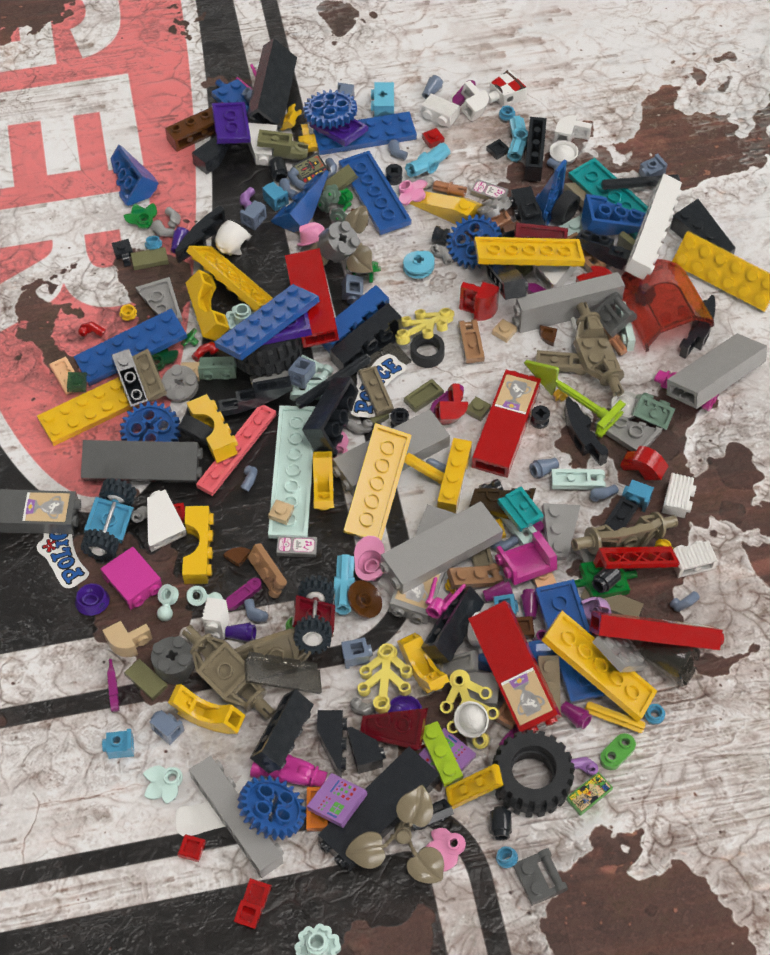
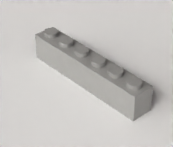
(222, 796)

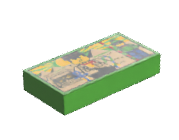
(589, 793)

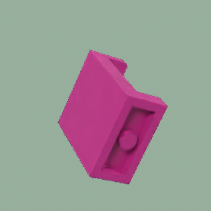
(527, 560)
(132, 577)

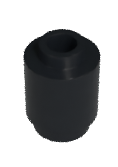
(278, 168)
(606, 579)
(500, 823)

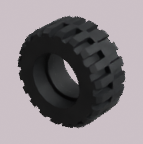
(271, 358)
(542, 749)

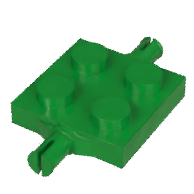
(588, 572)

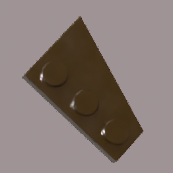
(490, 496)

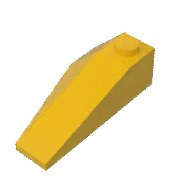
(448, 206)

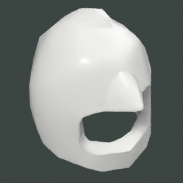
(230, 238)

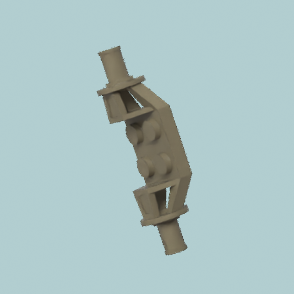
(596, 351)
(638, 536)
(276, 644)
(226, 672)

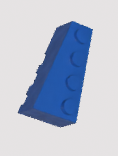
(358, 313)

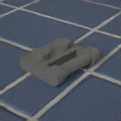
(610, 319)
(533, 879)

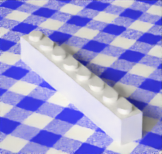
(653, 227)

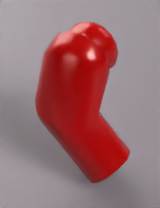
(90, 327)
(200, 352)

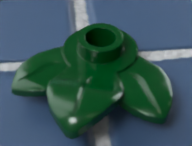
(164, 358)

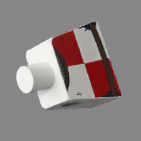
(507, 89)

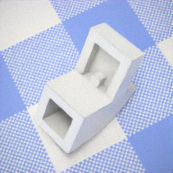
(475, 101)
(569, 127)

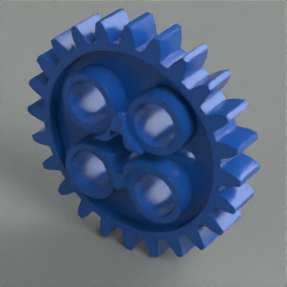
(330, 109)
(461, 252)
(150, 428)
(257, 804)

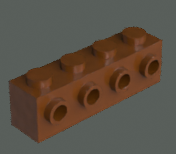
(191, 130)

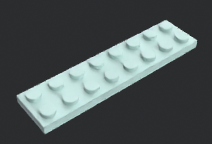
(292, 471)

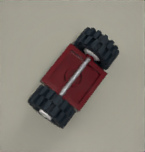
(314, 615)

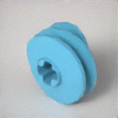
(418, 264)

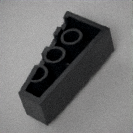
(699, 222)
(368, 337)
(331, 415)

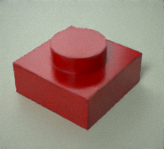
(432, 138)

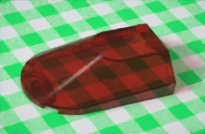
(663, 301)

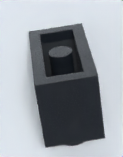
(365, 751)

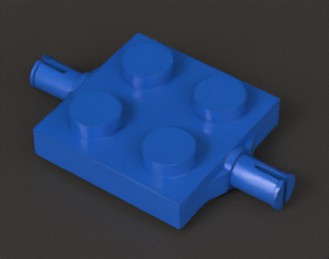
(230, 92)

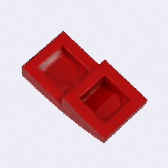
(253, 903)

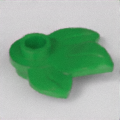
(141, 216)

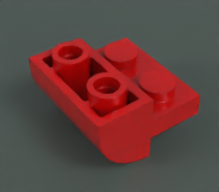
(480, 300)

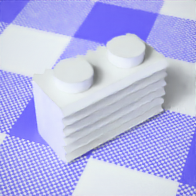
(440, 110)
(678, 495)
(695, 558)
(215, 617)

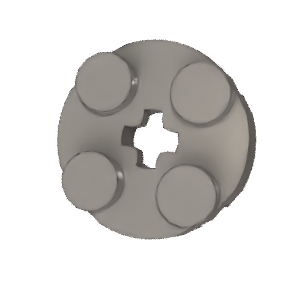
(492, 207)
(189, 379)

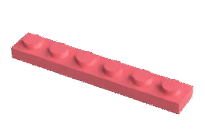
(246, 437)

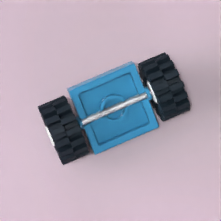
(108, 519)

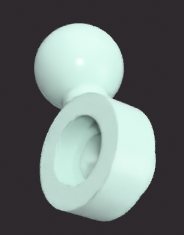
(203, 595)
(167, 596)

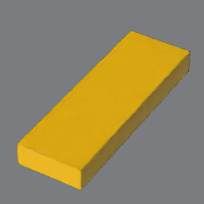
(474, 786)

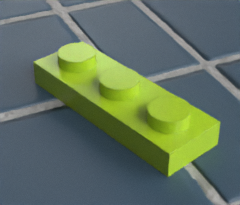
(441, 754)

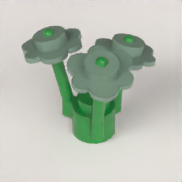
(332, 195)

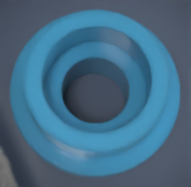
(506, 113)
(153, 242)
(655, 708)
(505, 852)

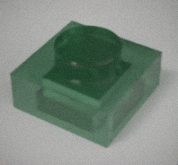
(77, 382)

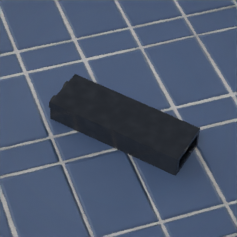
(272, 85)
(378, 809)

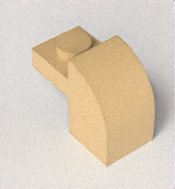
(125, 643)

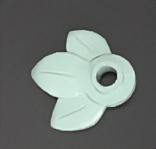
(160, 784)

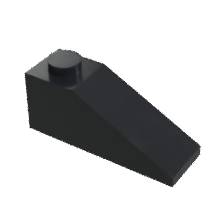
(209, 155)

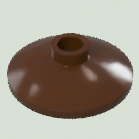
(364, 599)

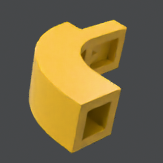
(323, 480)
(423, 668)
(211, 716)

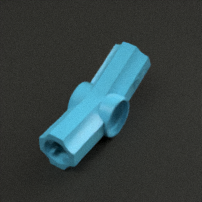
(519, 138)
(428, 161)
(342, 582)

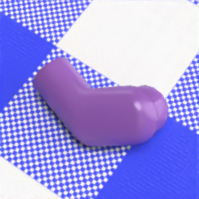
(245, 196)
(585, 765)

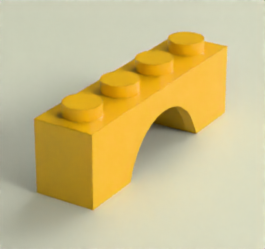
(201, 289)
(220, 441)
(454, 475)
(196, 565)

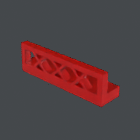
(636, 557)

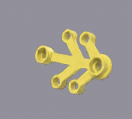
(441, 319)
(384, 675)
(463, 689)

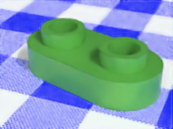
(618, 750)

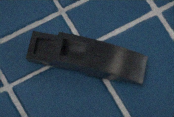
(603, 249)
(699, 331)
(579, 431)

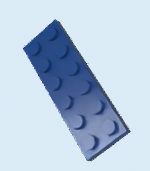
(380, 132)
(376, 194)
(266, 322)
(151, 334)
(565, 598)

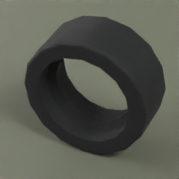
(565, 207)
(427, 361)
(195, 429)

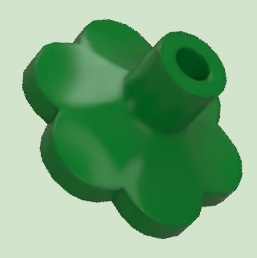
(191, 339)

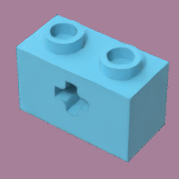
(383, 98)

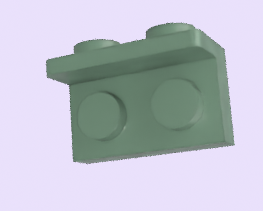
(217, 368)
(652, 411)

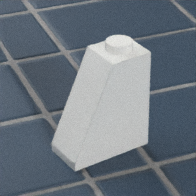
(260, 154)
(553, 276)
(163, 521)

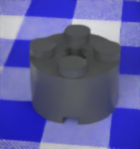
(338, 241)
(172, 660)

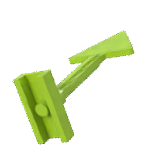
(549, 379)

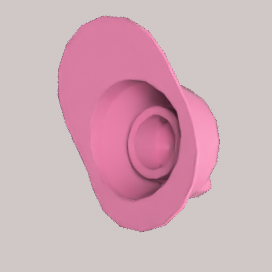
(309, 233)
(368, 557)

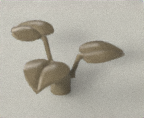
(361, 259)
(417, 809)

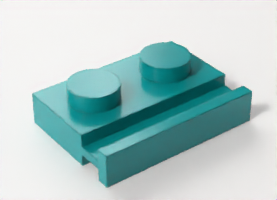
(520, 509)

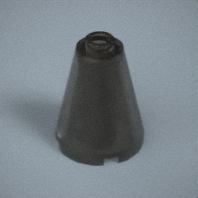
(671, 660)

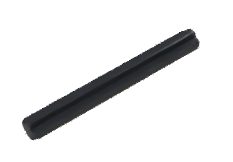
(633, 182)
(319, 389)

